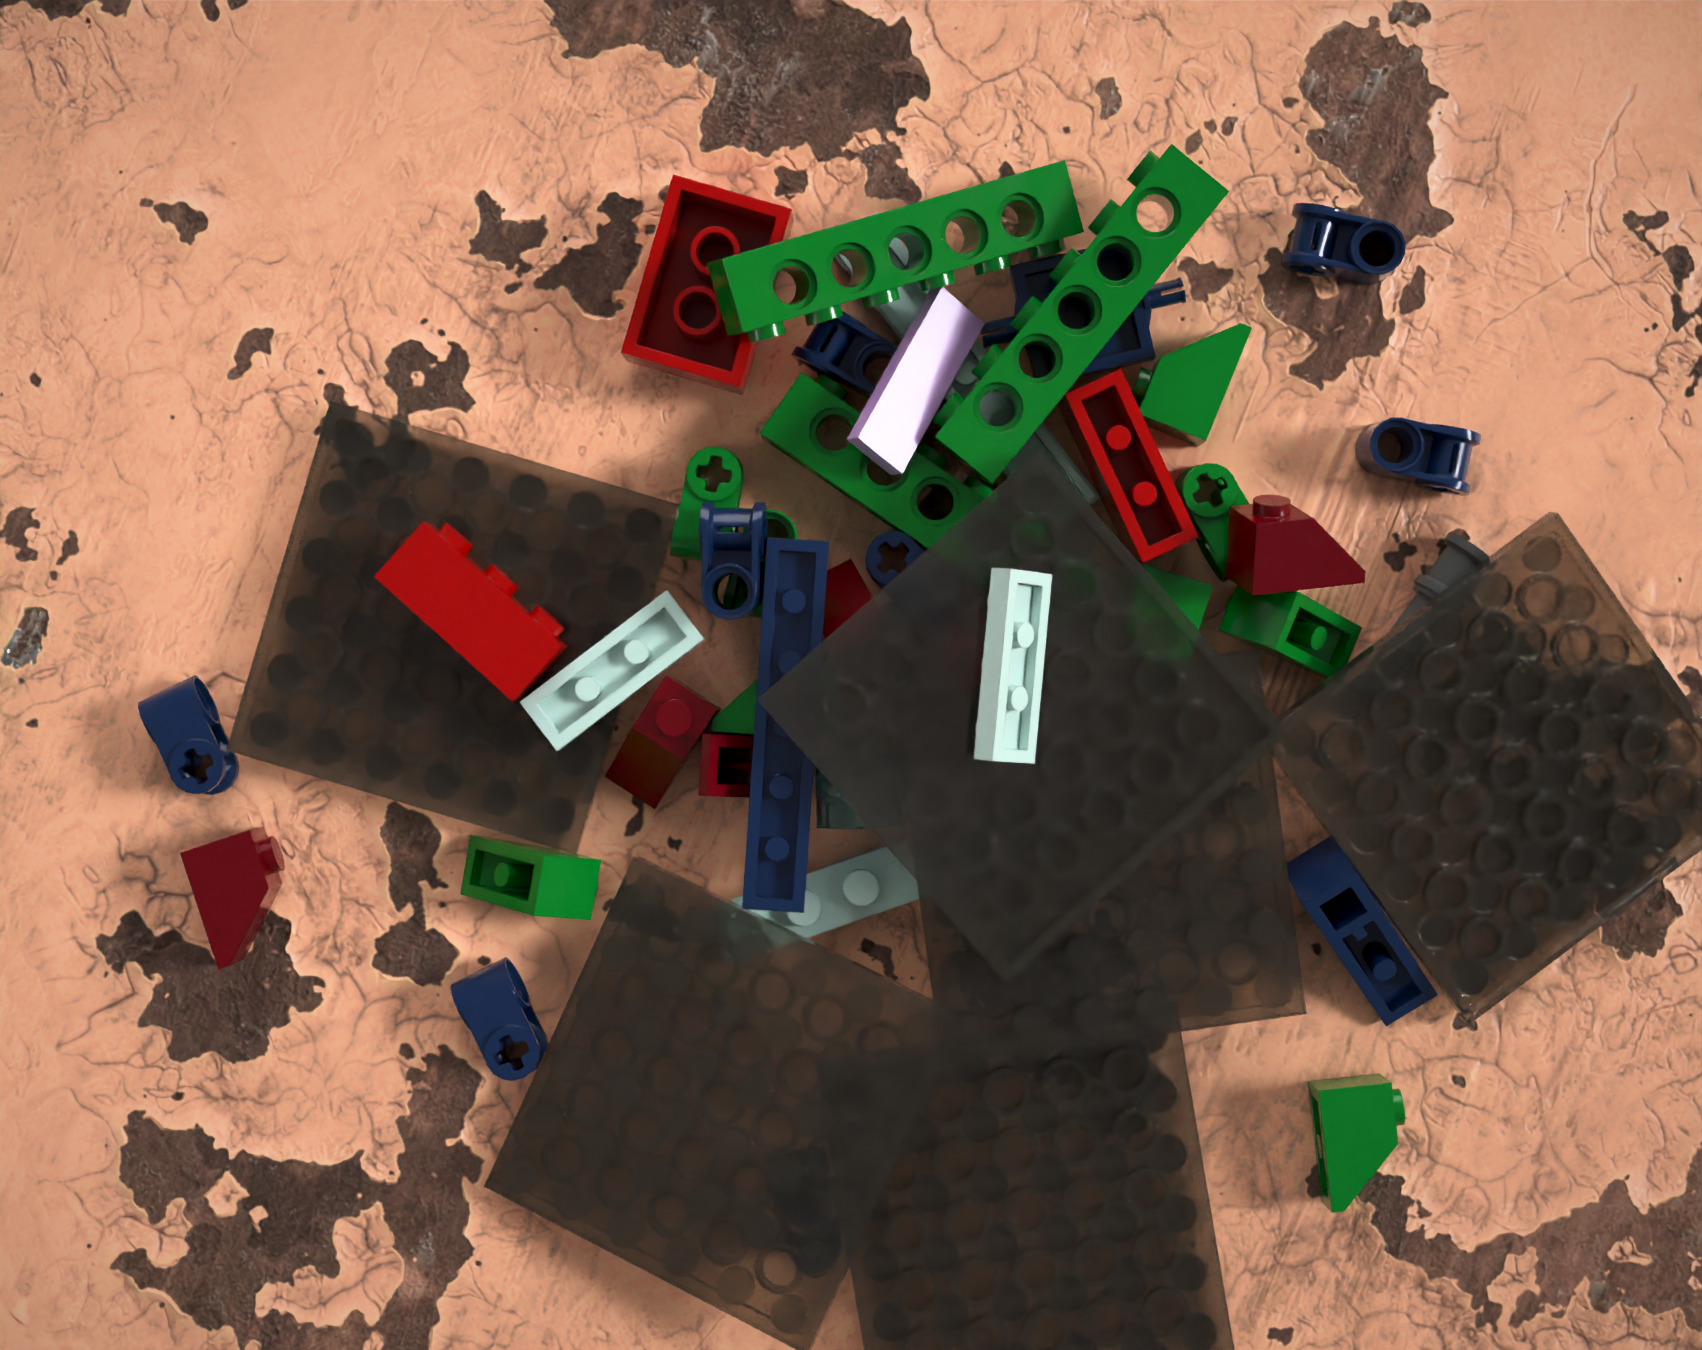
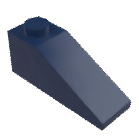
(1359, 931)

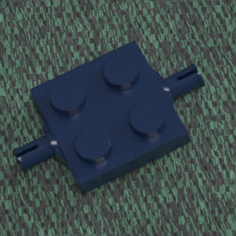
(1126, 347)

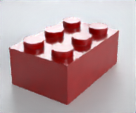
(676, 311)

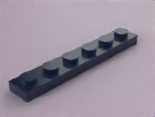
(780, 769)

